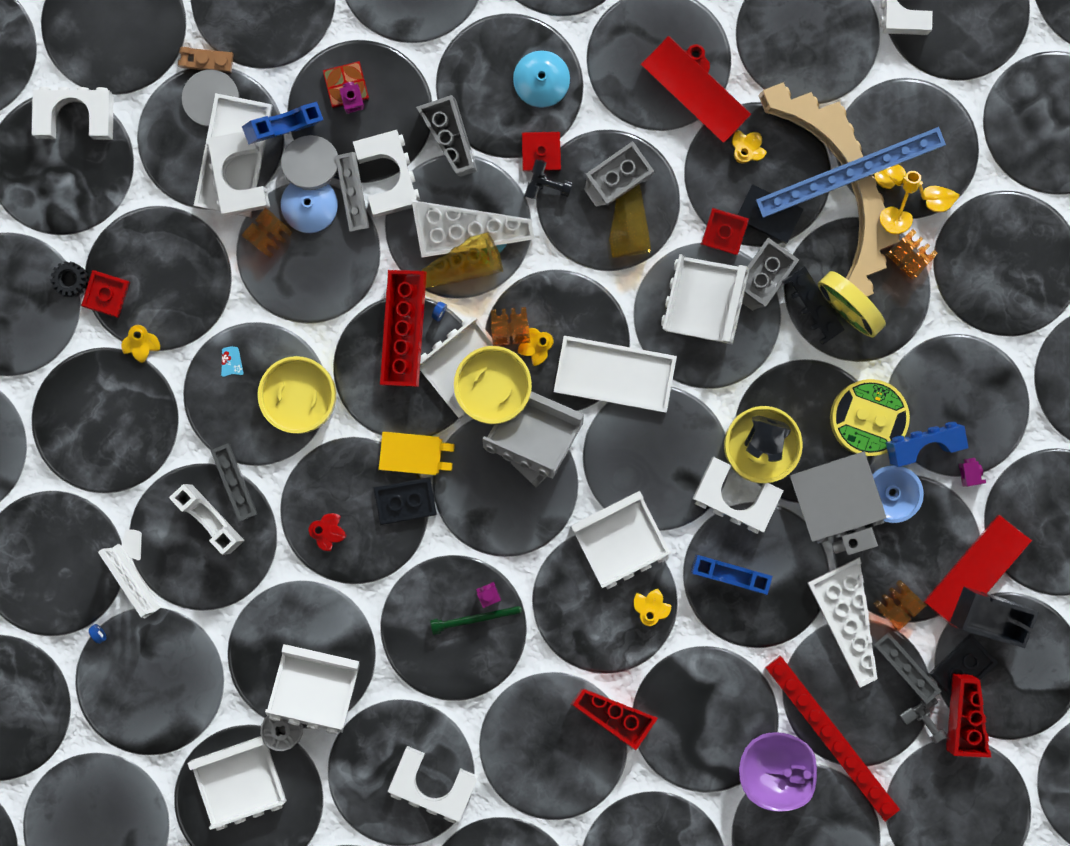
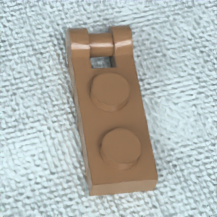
(206, 59)

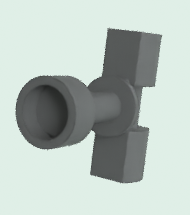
(921, 712)

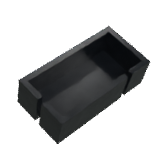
(993, 617)

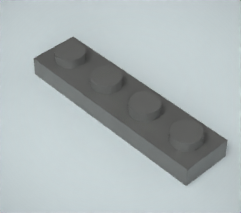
(234, 482)
(907, 668)

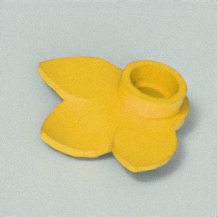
(750, 145)
(140, 346)
(535, 349)
(651, 604)

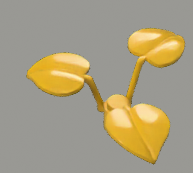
(898, 221)

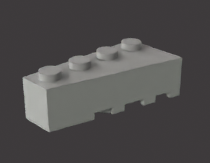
(449, 131)

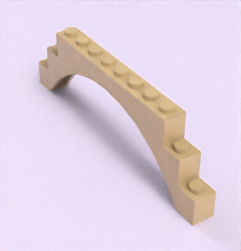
(835, 131)

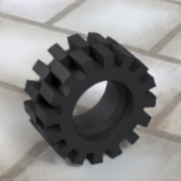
(81, 279)

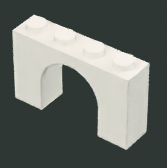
(903, 21)
(48, 102)
(389, 146)
(233, 201)
(755, 516)
(223, 535)
(450, 805)

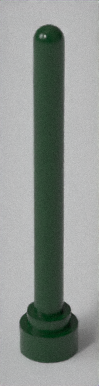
(439, 625)

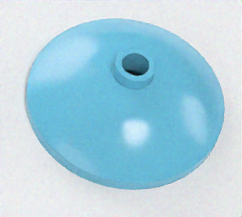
(543, 91)

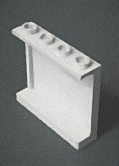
(705, 299)
(445, 358)
(621, 540)
(313, 689)
(238, 783)

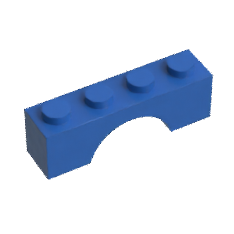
(281, 124)
(905, 449)
(731, 574)

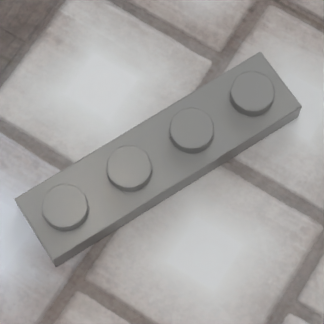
(352, 191)

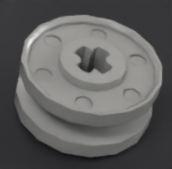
(277, 741)

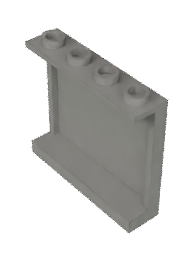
(537, 436)
(838, 497)

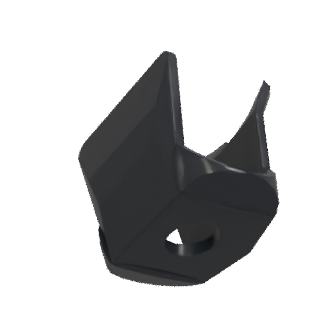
(767, 437)

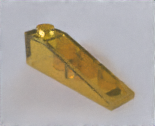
(629, 226)
(468, 261)

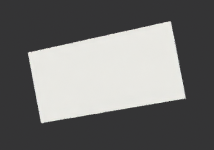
(243, 171)
(615, 374)

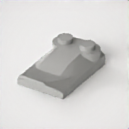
(617, 175)
(766, 274)

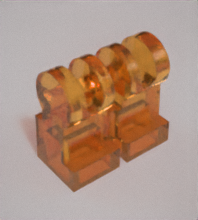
(258, 234)
(914, 262)
(517, 329)
(909, 604)

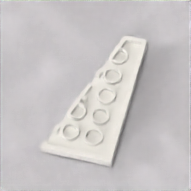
(447, 227)
(846, 613)

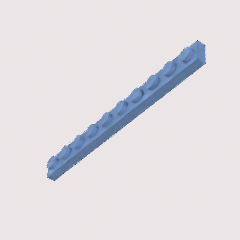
(851, 172)

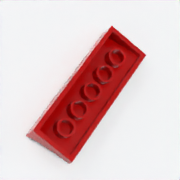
(696, 89)
(403, 328)
(979, 566)

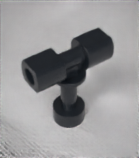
(539, 181)

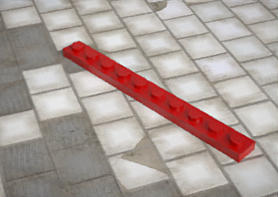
(832, 738)

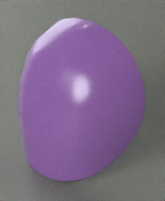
(778, 772)

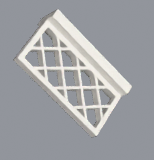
(130, 580)

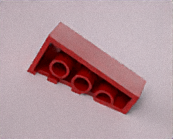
(618, 719)
(966, 719)

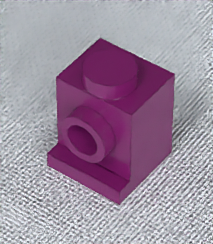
(351, 104)
(971, 472)
(488, 594)

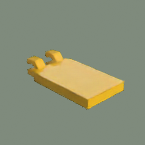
(413, 453)

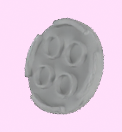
(200, 93)
(309, 162)

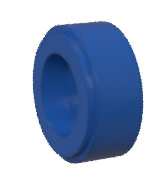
(439, 311)
(97, 633)

